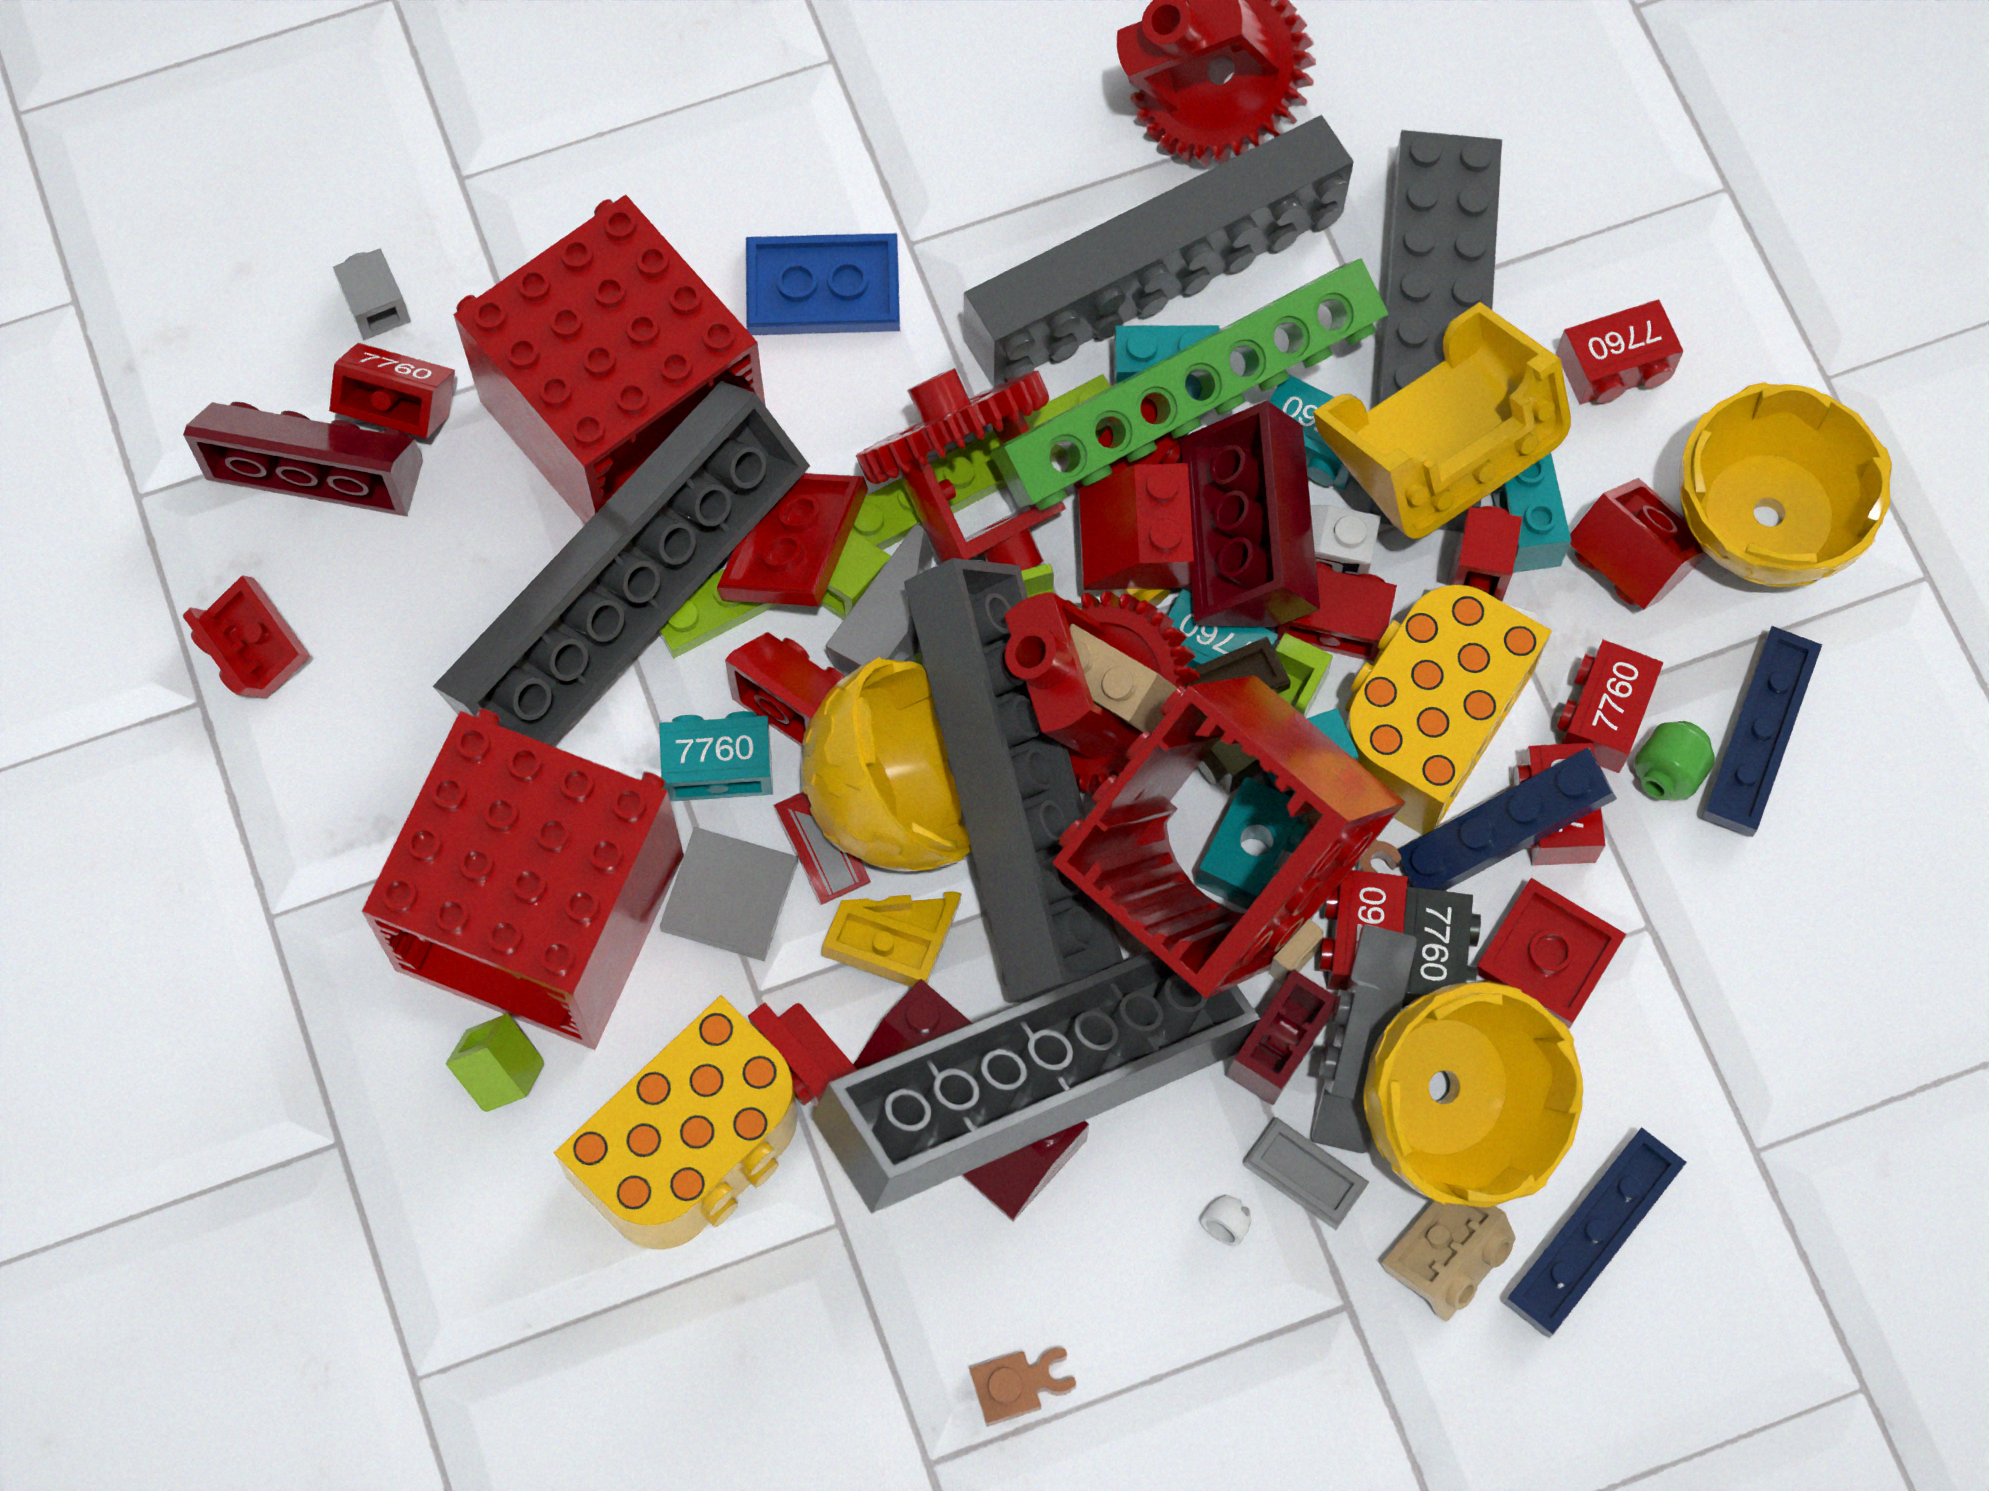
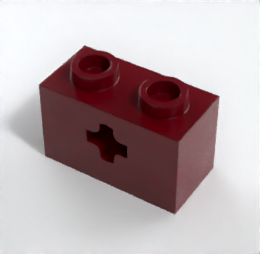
(1282, 1037)

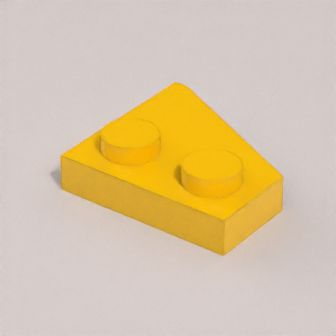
(892, 935)

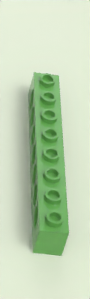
(1344, 291)

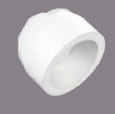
(1227, 1221)

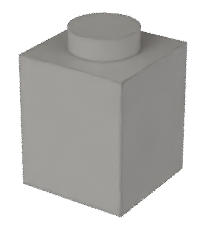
(371, 293)

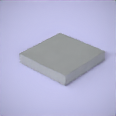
(729, 894)

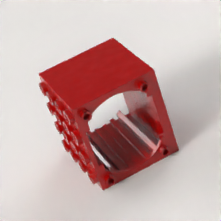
(601, 352)
(1125, 850)
(526, 878)

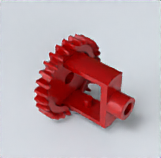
(1189, 50)
(947, 417)
(1059, 686)

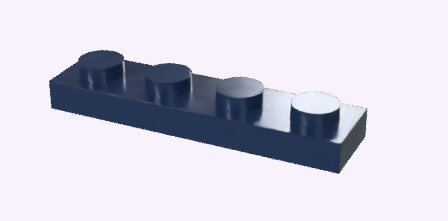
(1762, 731)
(1507, 823)
(1595, 1232)

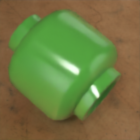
(1675, 759)

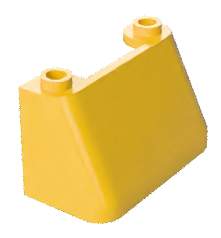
(1455, 428)

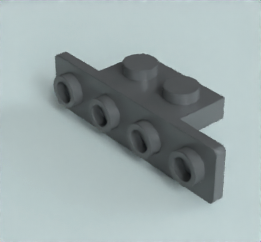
(1362, 1014)

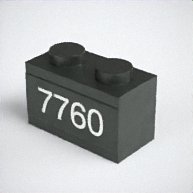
(1443, 934)

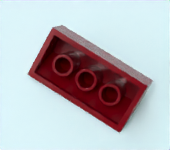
(305, 457)
(1251, 520)
(1011, 1179)

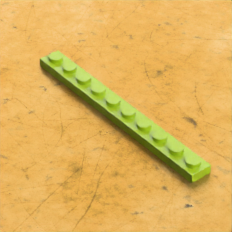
(882, 519)

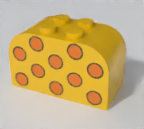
(1440, 695)
(686, 1132)

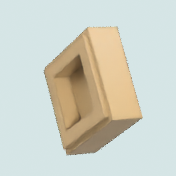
(1297, 951)

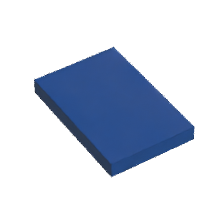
(822, 284)

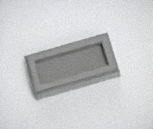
(1306, 1173)

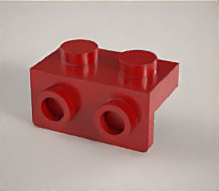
(247, 640)
(806, 1048)

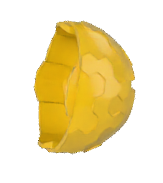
(1804, 461)
(883, 771)
(1508, 1100)

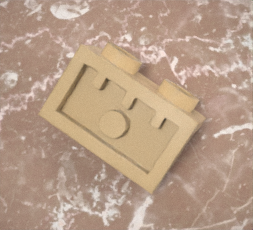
(1451, 1254)

